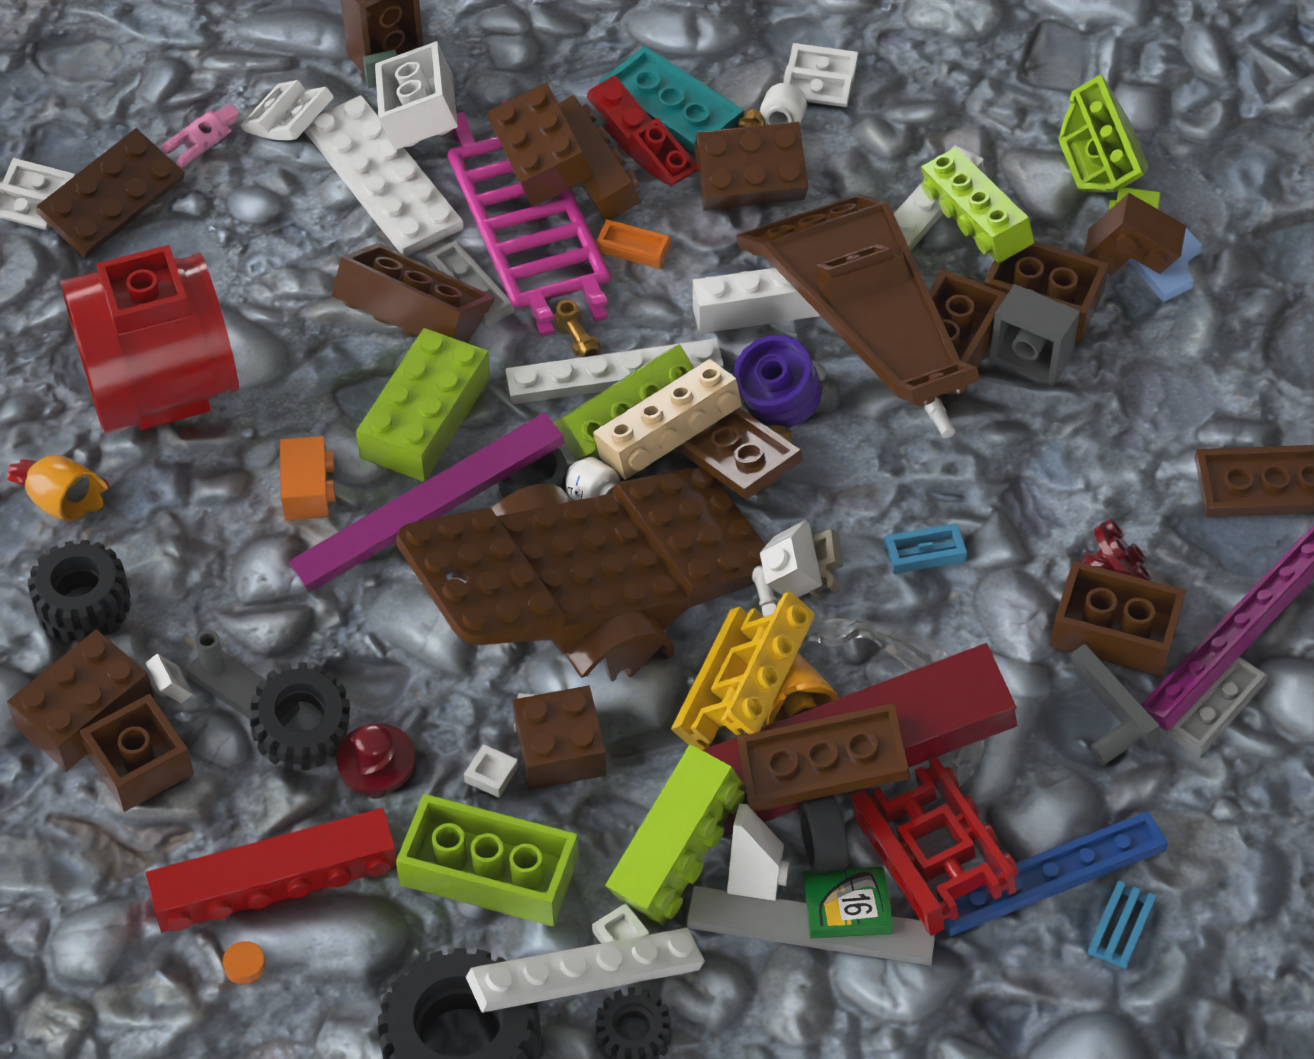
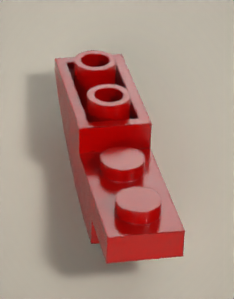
(638, 135)

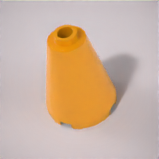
(800, 691)

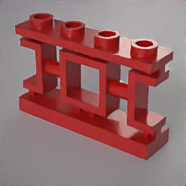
(906, 857)

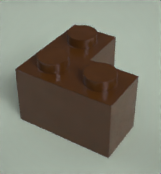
(1135, 232)

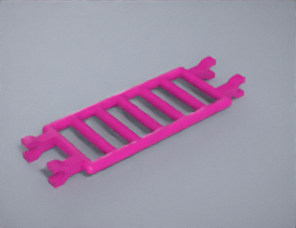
(487, 226)

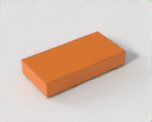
(633, 243)

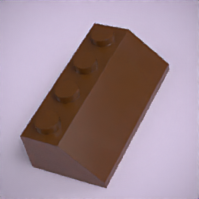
(409, 293)

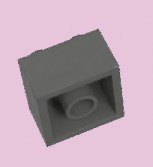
(1034, 334)

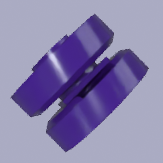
(778, 381)

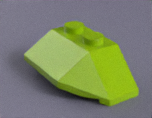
(1100, 140)

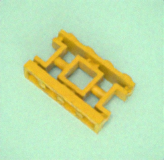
(743, 671)

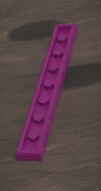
(427, 501)
(1232, 634)

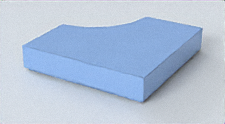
(1176, 277)

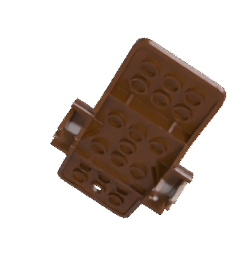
(586, 571)

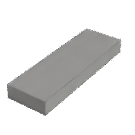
(460, 265)
(1218, 707)

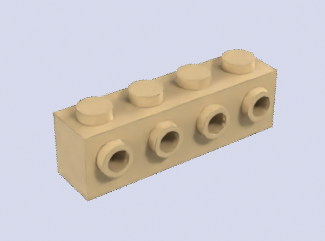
(667, 418)

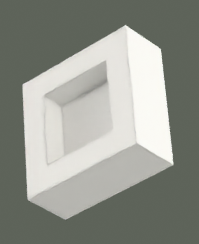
(168, 679)
(491, 770)
(618, 925)

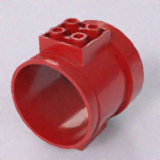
(150, 338)

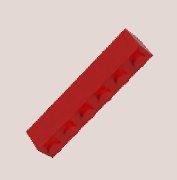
(271, 870)

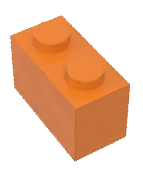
(305, 478)

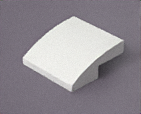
(822, 73)
(286, 111)
(26, 187)

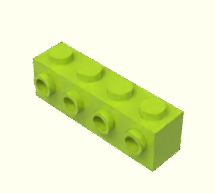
(977, 205)
(581, 422)

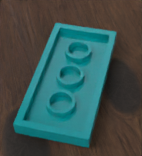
(675, 97)

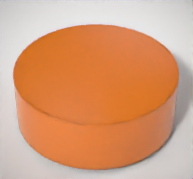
(244, 962)

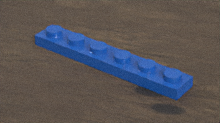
(1063, 869)

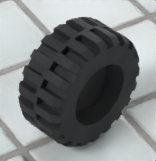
(443, 987)

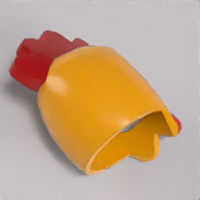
(50, 481)

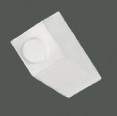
(791, 561)
(755, 858)

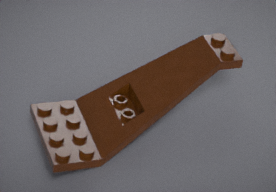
(869, 289)

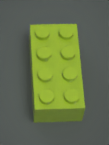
(423, 404)
(677, 835)
(488, 859)

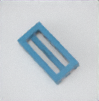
(927, 553)
(1133, 897)

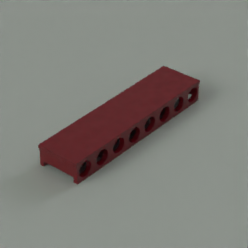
(936, 709)

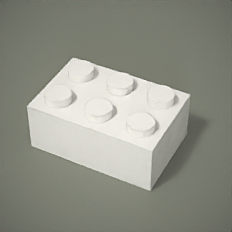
(415, 96)

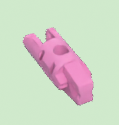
(202, 134)

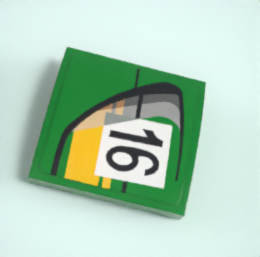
(847, 903)

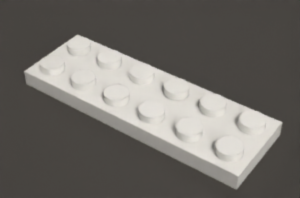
(383, 178)

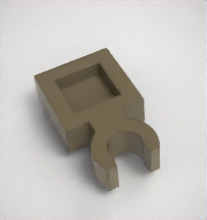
(829, 559)

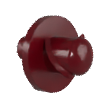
(1116, 553)
(376, 759)

